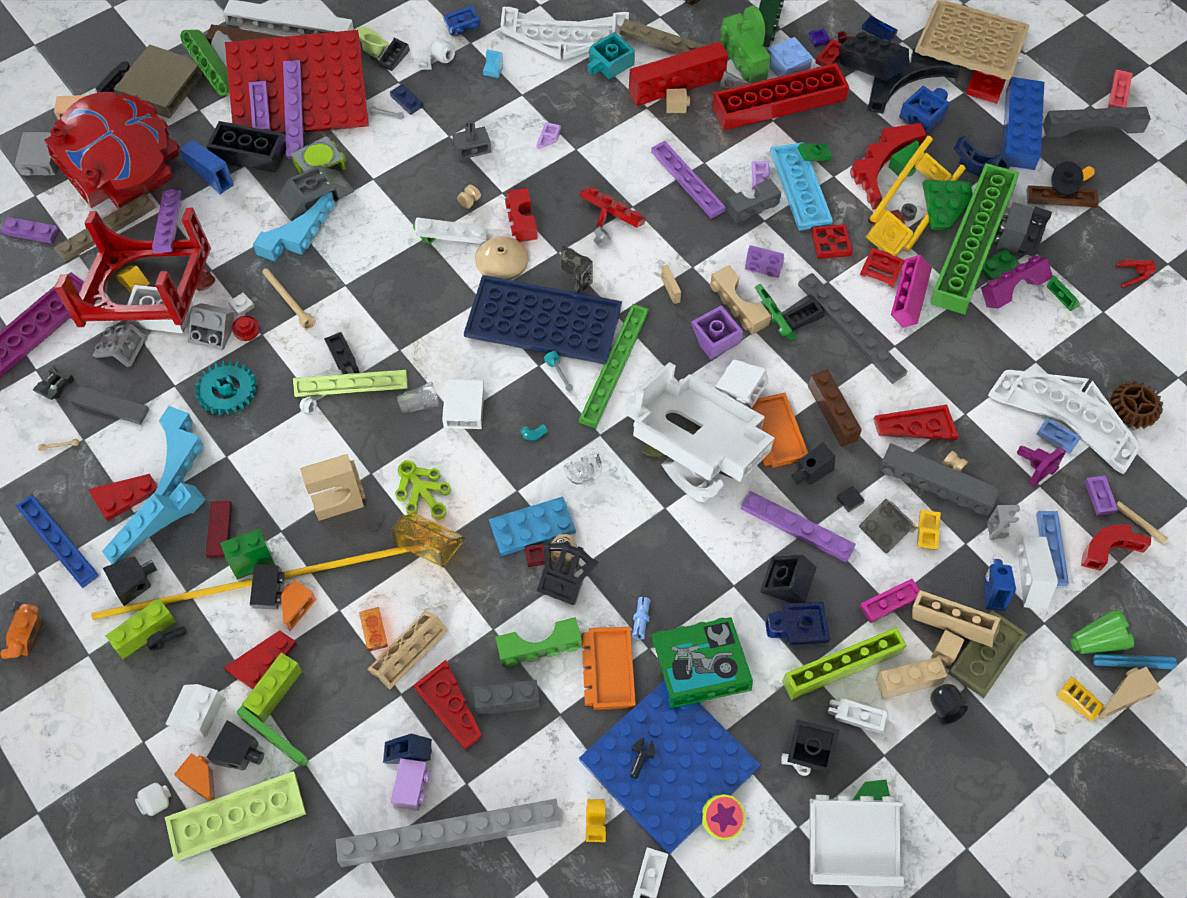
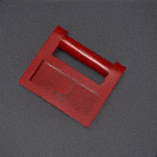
(883, 262)

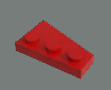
(122, 495)
(255, 663)

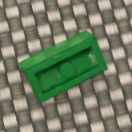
(1063, 293)

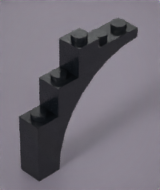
(920, 68)

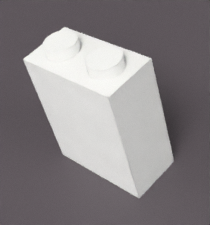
(463, 404)

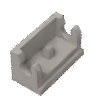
(1001, 519)

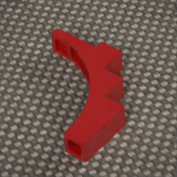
(878, 154)

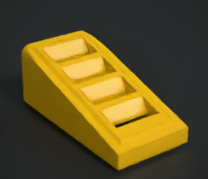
(1079, 689)

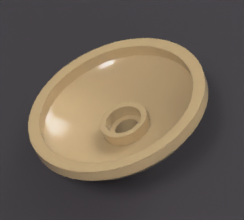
(503, 264)

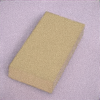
(670, 284)

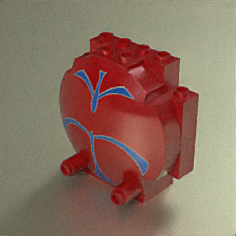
(112, 148)

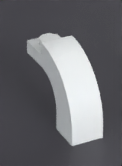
(691, 482)

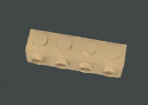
(956, 618)

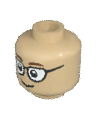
(561, 538)

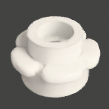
(308, 405)

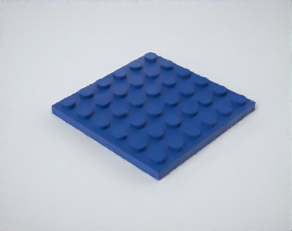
(689, 766)

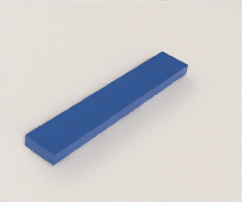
(57, 541)

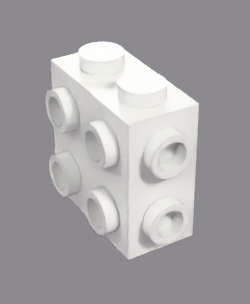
(743, 382)

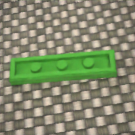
(272, 737)

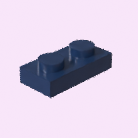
(406, 99)

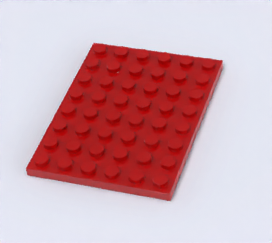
(330, 79)

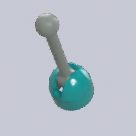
(553, 360)

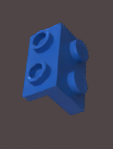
(462, 20)

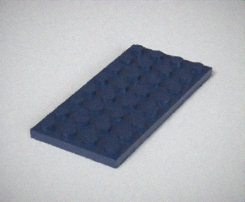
(543, 319)

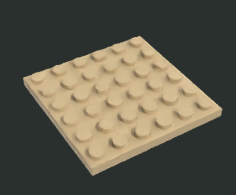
(972, 39)

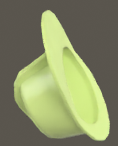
(371, 41)

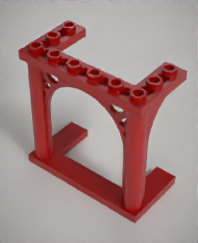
(113, 246)

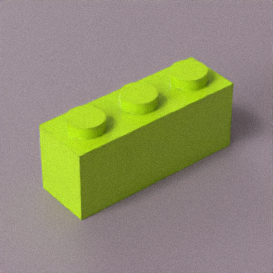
(138, 628)
(272, 687)

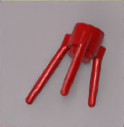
(1143, 267)

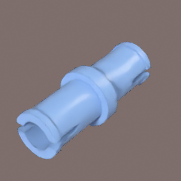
(641, 618)

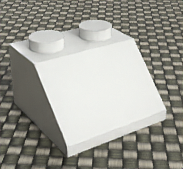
(195, 709)

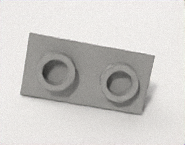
(730, 81)

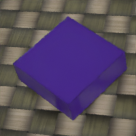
(819, 37)

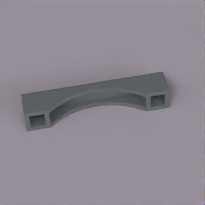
(1128, 119)

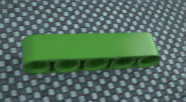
(206, 59)

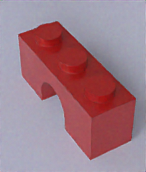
(523, 226)

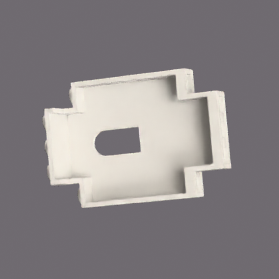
(729, 431)

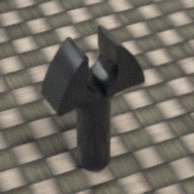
(157, 640)
(641, 756)

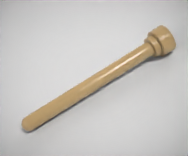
(306, 320)

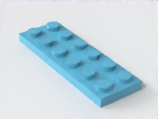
(801, 187)

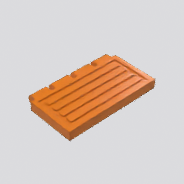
(782, 425)
(610, 670)

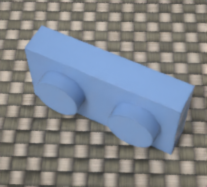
(1058, 435)

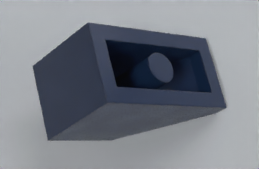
(407, 747)

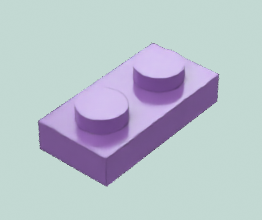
(1101, 495)

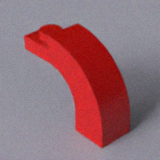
(1097, 551)

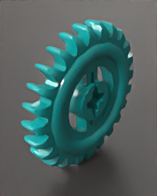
(221, 380)

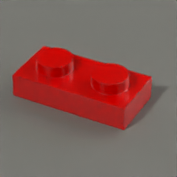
(829, 54)

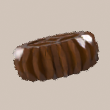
(1136, 404)

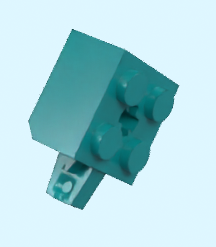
(610, 56)

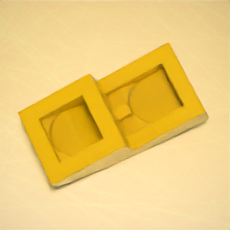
(928, 529)

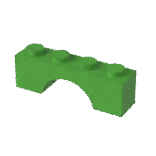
(514, 649)

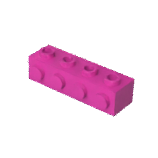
(911, 291)

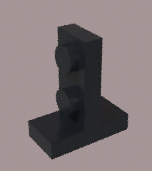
(1035, 231)

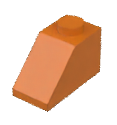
(295, 603)
(197, 776)

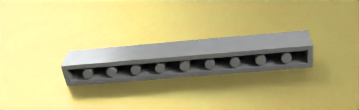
(447, 833)

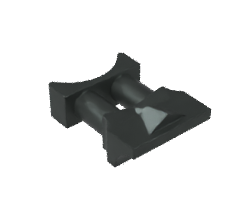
(51, 391)

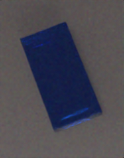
(879, 28)

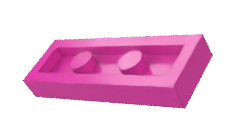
(890, 600)

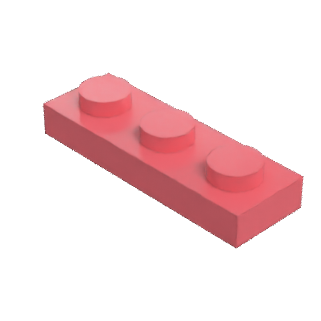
(1120, 89)

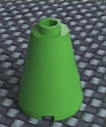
(1104, 635)

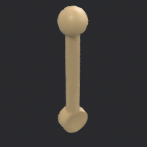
(42, 447)

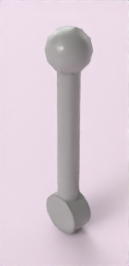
(400, 115)

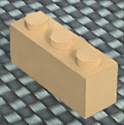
(911, 677)

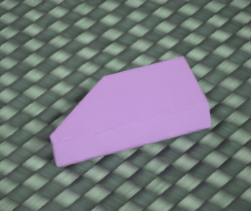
(548, 135)
(760, 172)

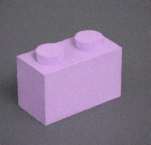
(410, 784)

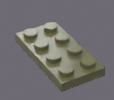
(981, 664)

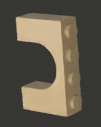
(336, 473)

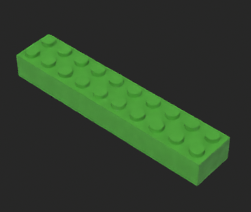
(974, 239)

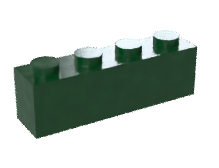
(770, 13)

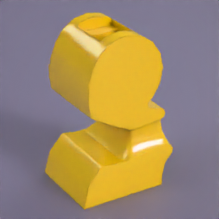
(595, 820)

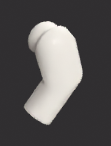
(800, 769)

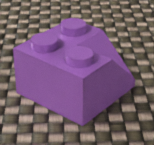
(716, 332)

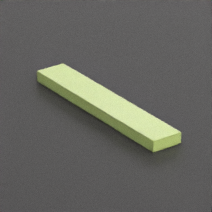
(350, 383)

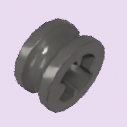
(908, 207)

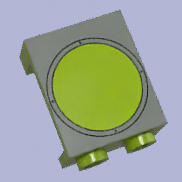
(318, 153)

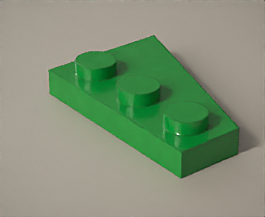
(776, 315)

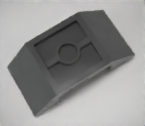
(310, 186)

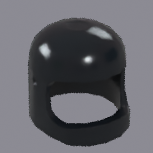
(945, 699)

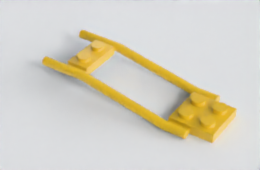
(889, 232)

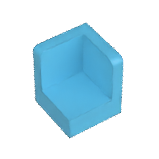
(493, 64)

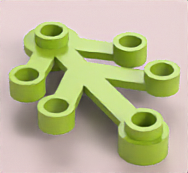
(421, 487)

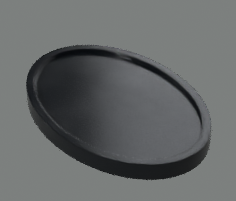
(1067, 178)

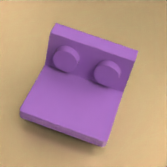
(764, 261)

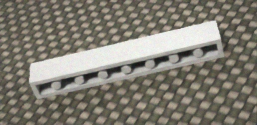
(281, 19)

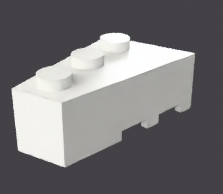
(1036, 572)

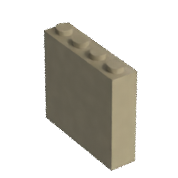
(160, 79)

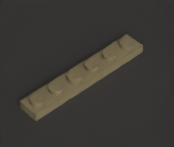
(657, 37)
(114, 221)

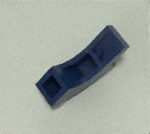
(975, 160)

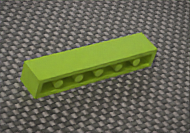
(843, 663)

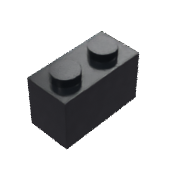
(266, 586)

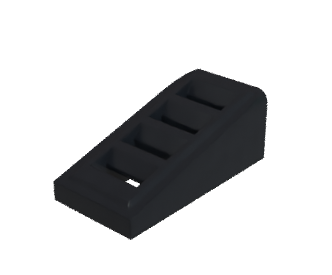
(396, 43)
(812, 304)

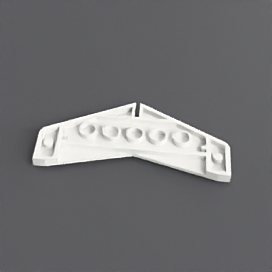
(553, 35)
(1084, 413)

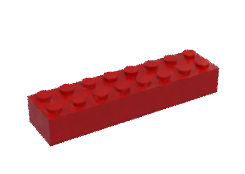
(780, 96)

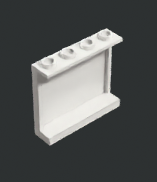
(855, 841)

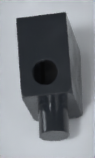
(815, 465)
(129, 578)
(235, 748)

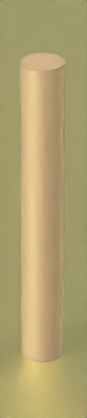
(1141, 522)

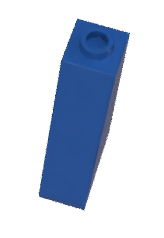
(208, 166)

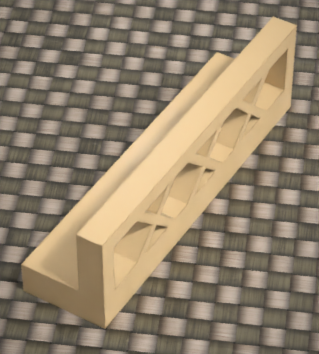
(408, 649)

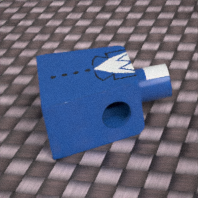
(999, 585)

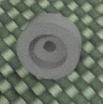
(602, 236)

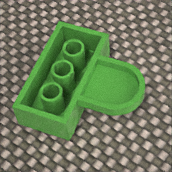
(744, 42)

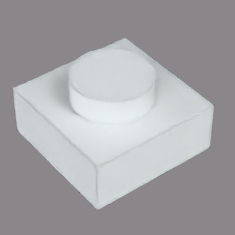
(241, 304)

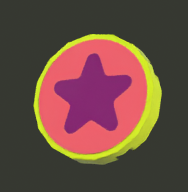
(723, 817)

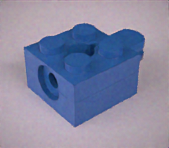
(925, 107)

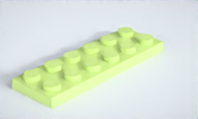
(234, 816)

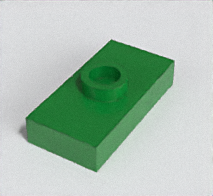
(815, 152)

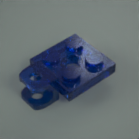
(789, 624)

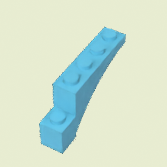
(296, 234)
(181, 449)
(151, 517)

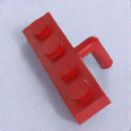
(613, 207)

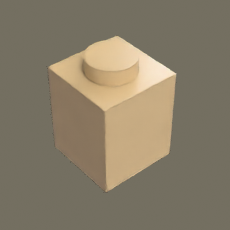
(677, 100)
(948, 648)

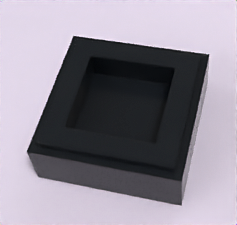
(850, 499)

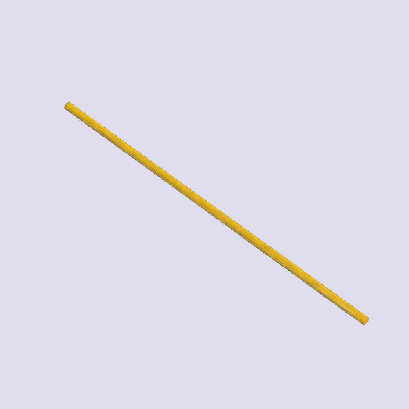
(245, 583)

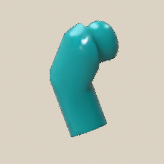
(533, 434)

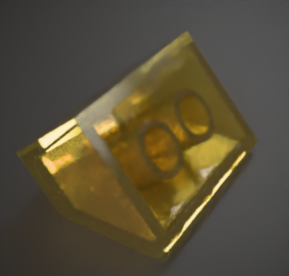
(426, 538)

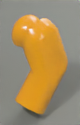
(1088, 172)

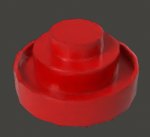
(245, 328)

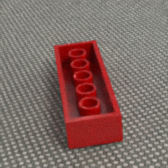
(679, 71)

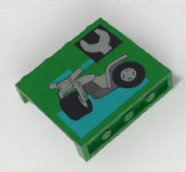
(702, 662)

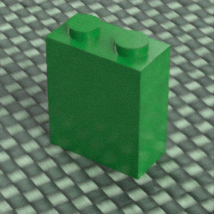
(246, 551)

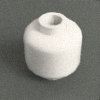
(442, 51)
(153, 799)

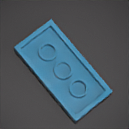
(531, 526)

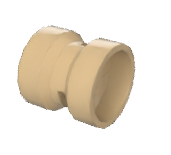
(468, 197)
(954, 462)

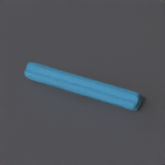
(1134, 661)

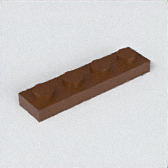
(1049, 196)

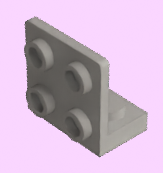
(121, 342)

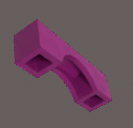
(1000, 290)

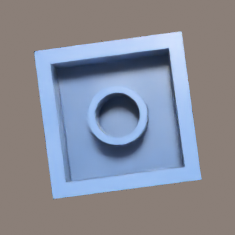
(789, 57)

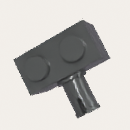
(471, 141)

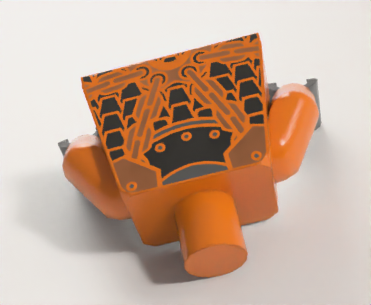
(21, 631)

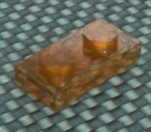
(373, 629)

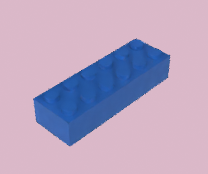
(1023, 122)

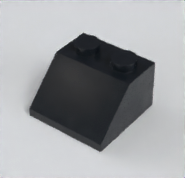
(789, 578)
(813, 746)

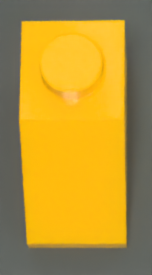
(131, 276)

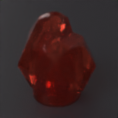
(206, 280)

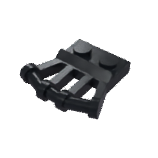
(558, 583)

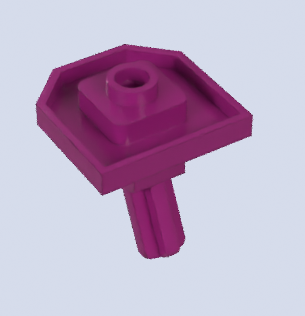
(1042, 462)

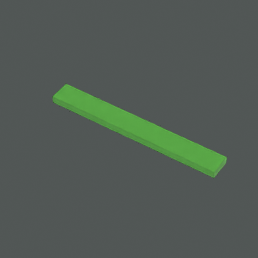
(613, 368)

